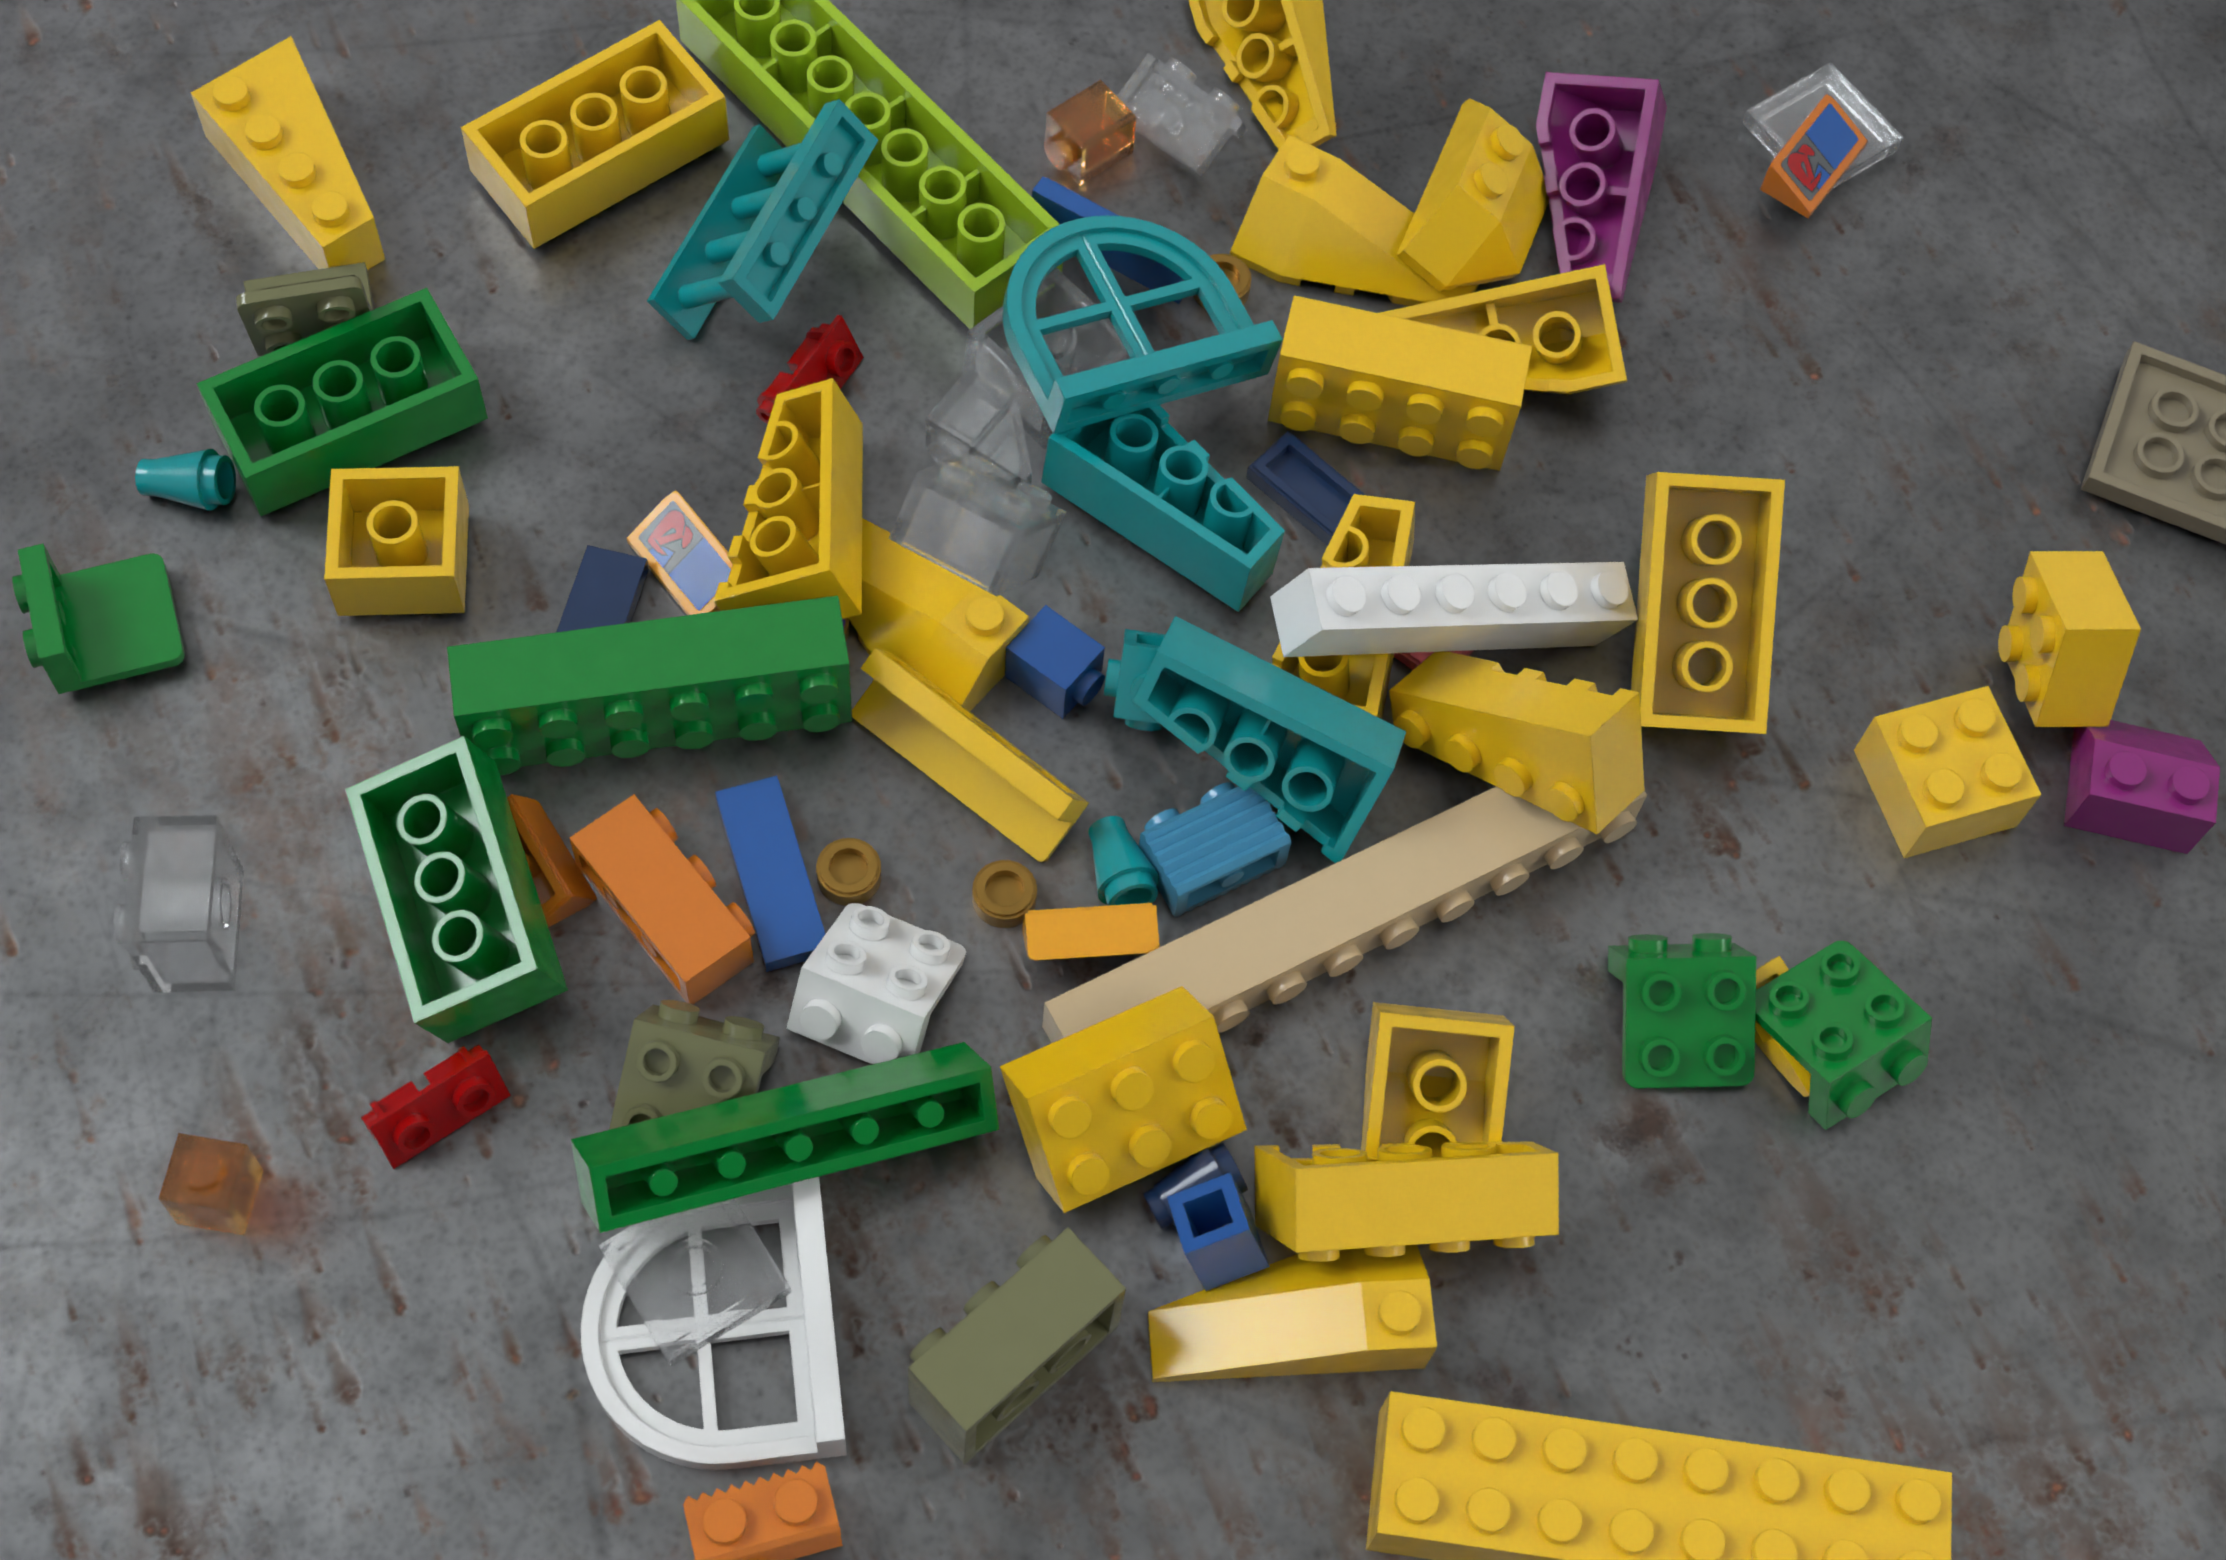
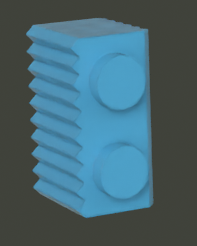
(1213, 846)

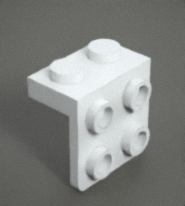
(873, 985)

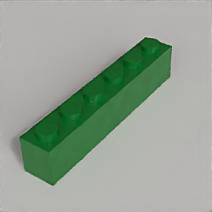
(783, 1136)

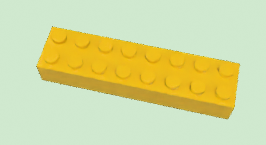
(1566, 1488)

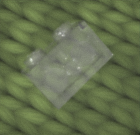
(1179, 113)

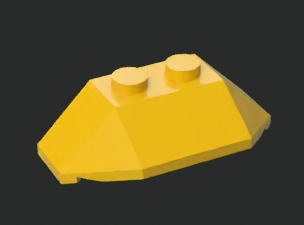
(1477, 204)

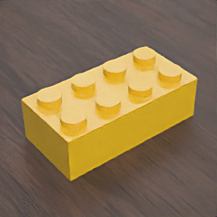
(596, 133)
(1399, 383)
(1707, 601)

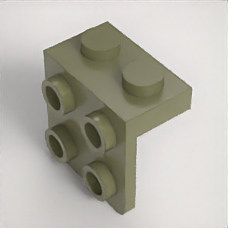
(302, 304)
(688, 1062)

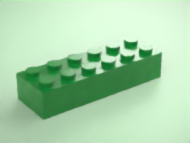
(653, 684)

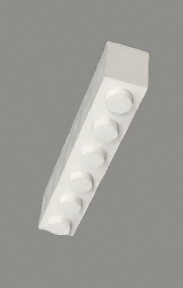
(1451, 608)

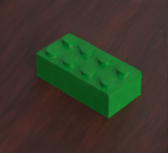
(343, 400)
(455, 890)

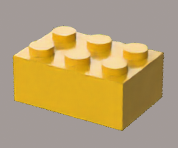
(1124, 1098)

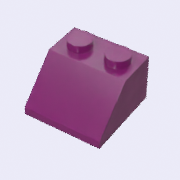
(2142, 786)

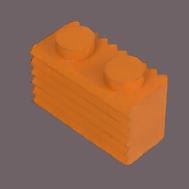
(766, 1519)

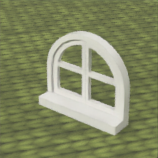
(812, 1344)

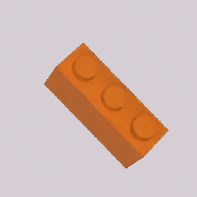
(664, 898)

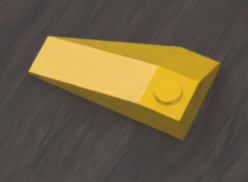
(1329, 227)
(1561, 316)
(1300, 1321)

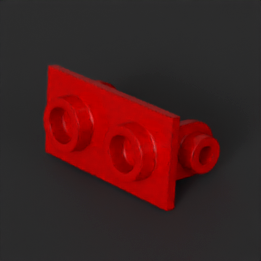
(822, 355)
(457, 1093)

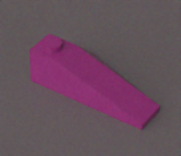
(1599, 166)

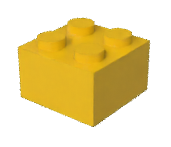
(397, 541)
(2069, 638)
(1946, 771)

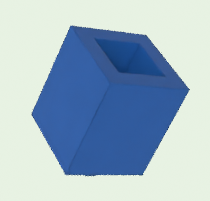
(1055, 662)
(1217, 1231)

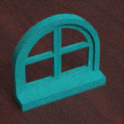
(1148, 377)

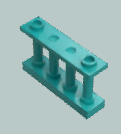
(763, 221)

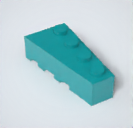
(1167, 501)
(1272, 733)

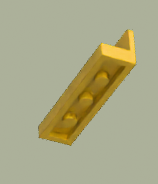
(966, 756)

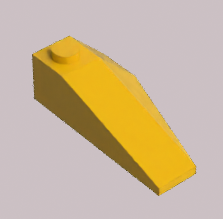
(1277, 59)
(933, 619)

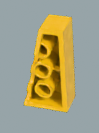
(804, 507)
(1368, 535)
(1526, 735)
(1406, 1197)

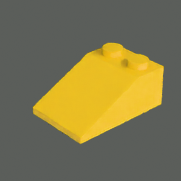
(1435, 1077)

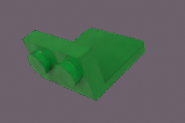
(97, 619)
(1686, 1011)
(1845, 1029)

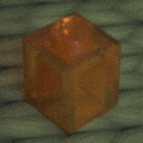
(1089, 132)
(211, 1184)

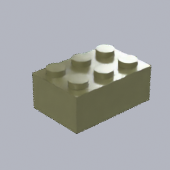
(1013, 1342)

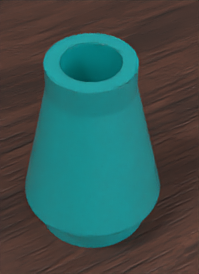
(189, 478)
(1120, 865)

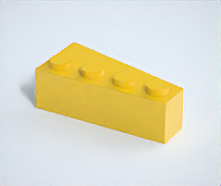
(286, 151)

